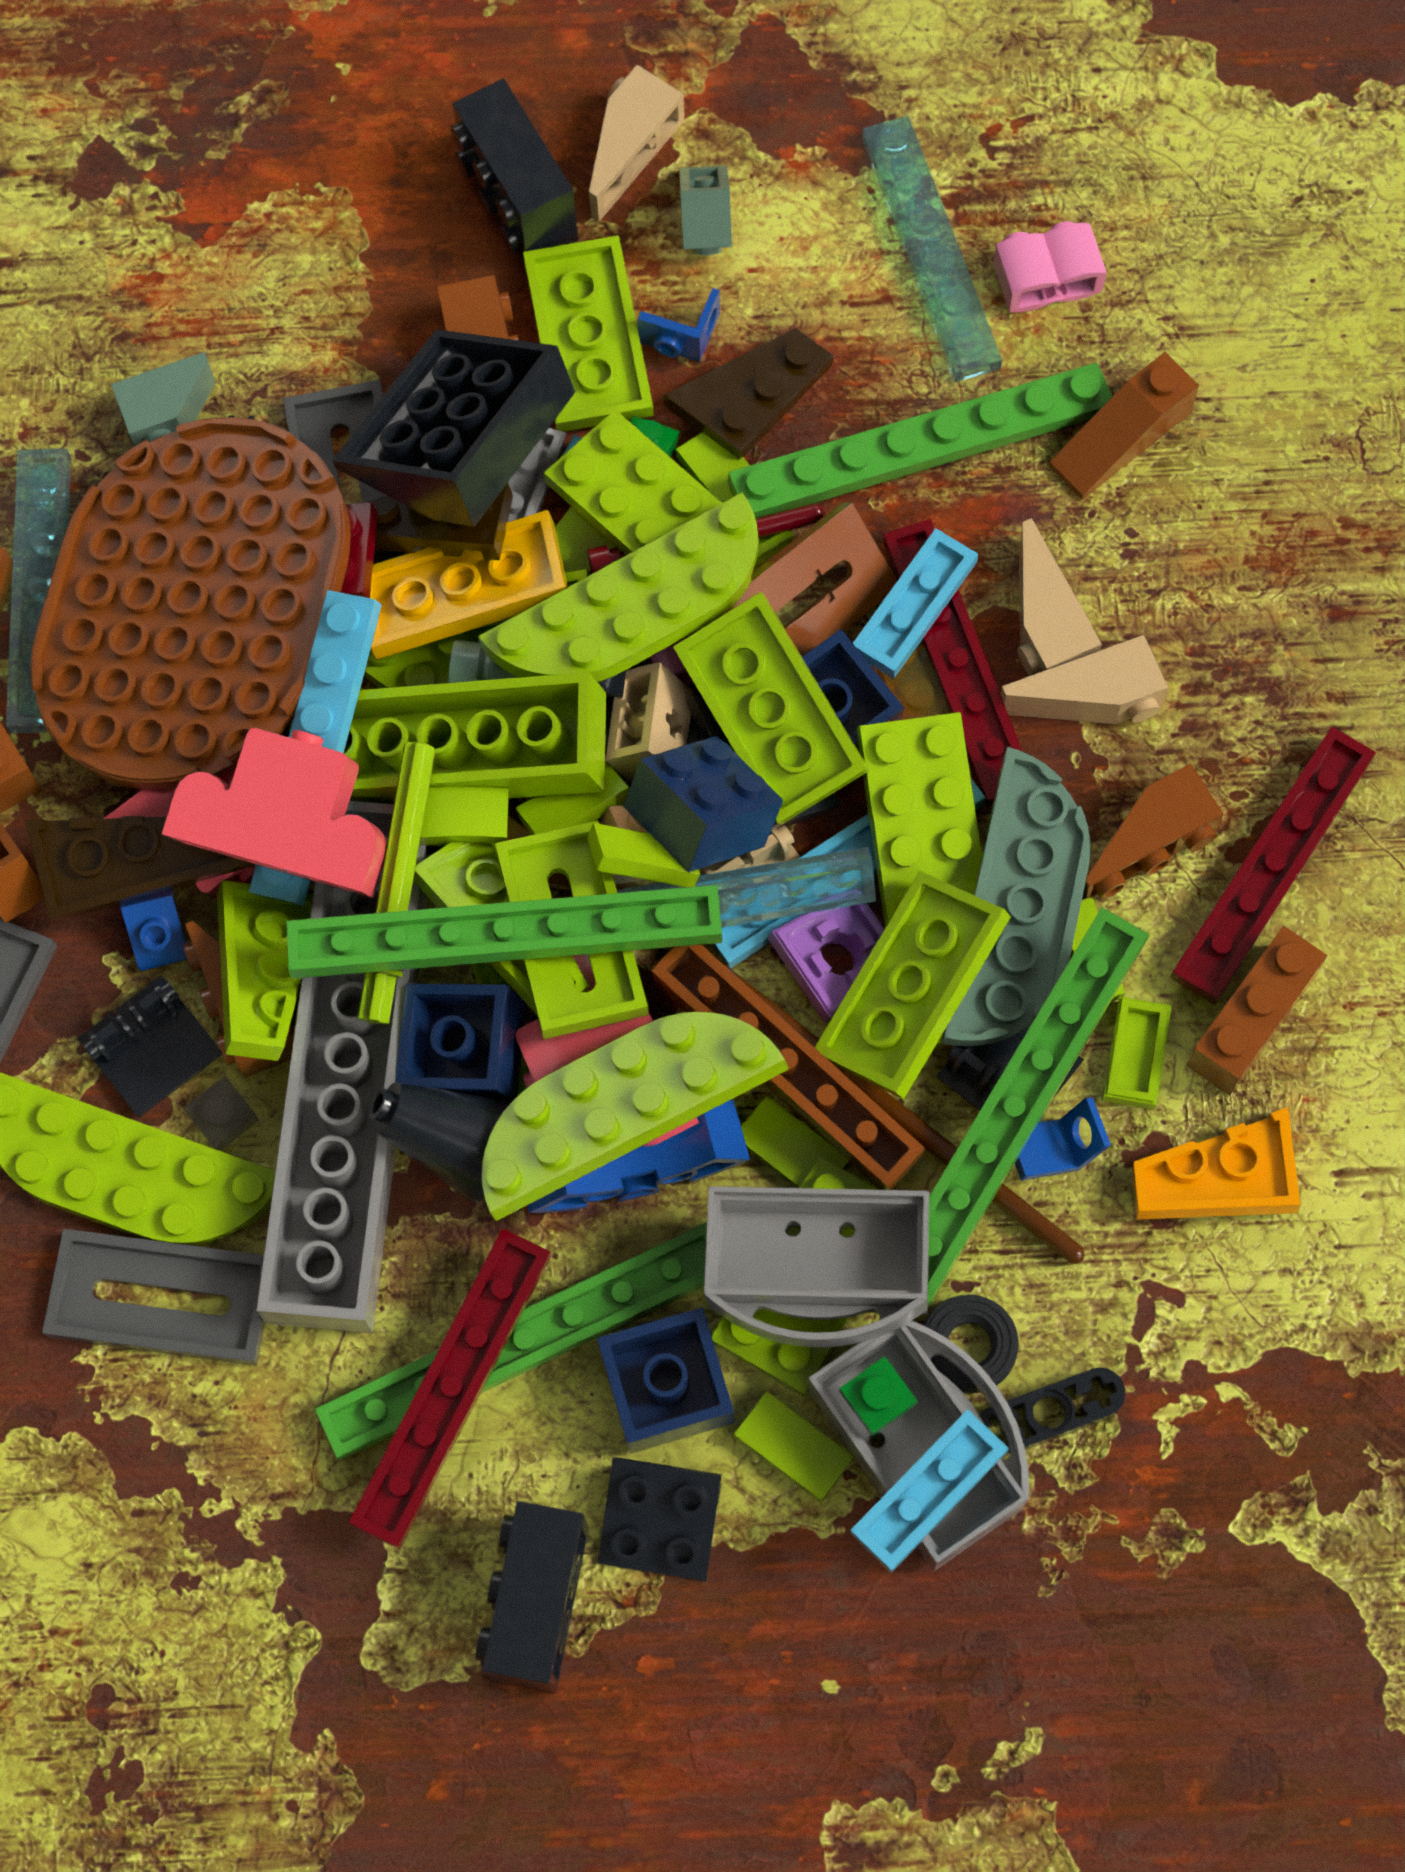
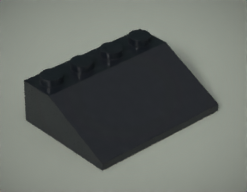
(458, 423)

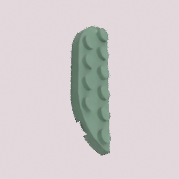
(1037, 873)

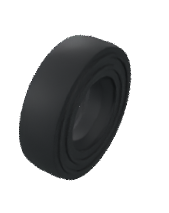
(988, 1316)

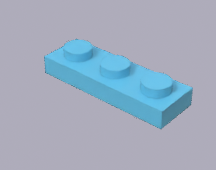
(915, 602)
(929, 1491)

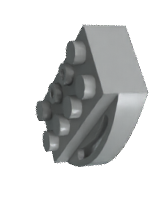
(818, 1271)
(909, 1437)

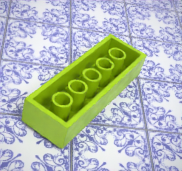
(490, 733)

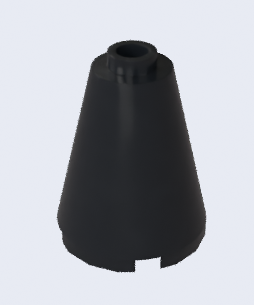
(439, 1131)

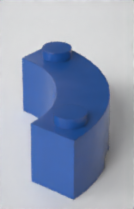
(694, 1154)

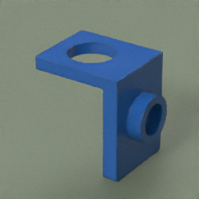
(677, 339)
(154, 930)
(1057, 1145)

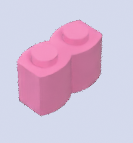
(1049, 266)

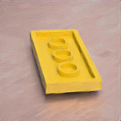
(443, 596)

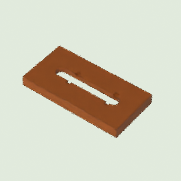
(832, 539)

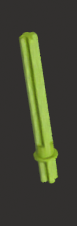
(399, 868)

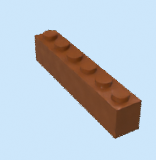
(812, 1084)

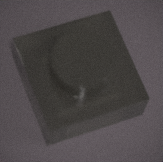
(221, 1114)

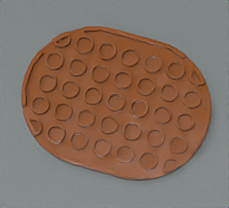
(188, 601)

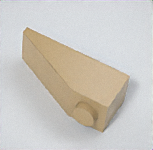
(636, 125)
(1050, 616)
(1096, 688)

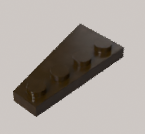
(114, 861)

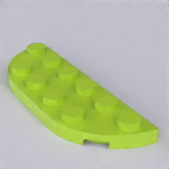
(636, 601)
(620, 1102)
(125, 1169)

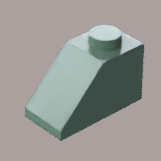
(705, 209)
(164, 397)

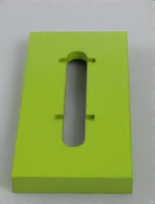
(559, 1006)

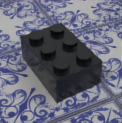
(513, 170)
(533, 1596)

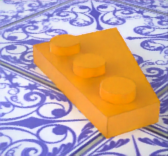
(1227, 1175)

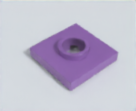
(804, 936)

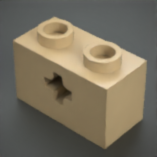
(647, 718)

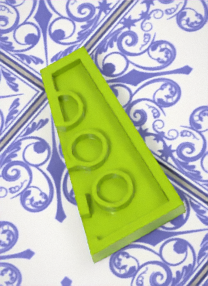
(471, 875)
(255, 971)

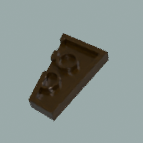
(751, 392)
(409, 531)

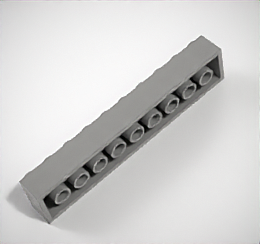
(330, 1161)

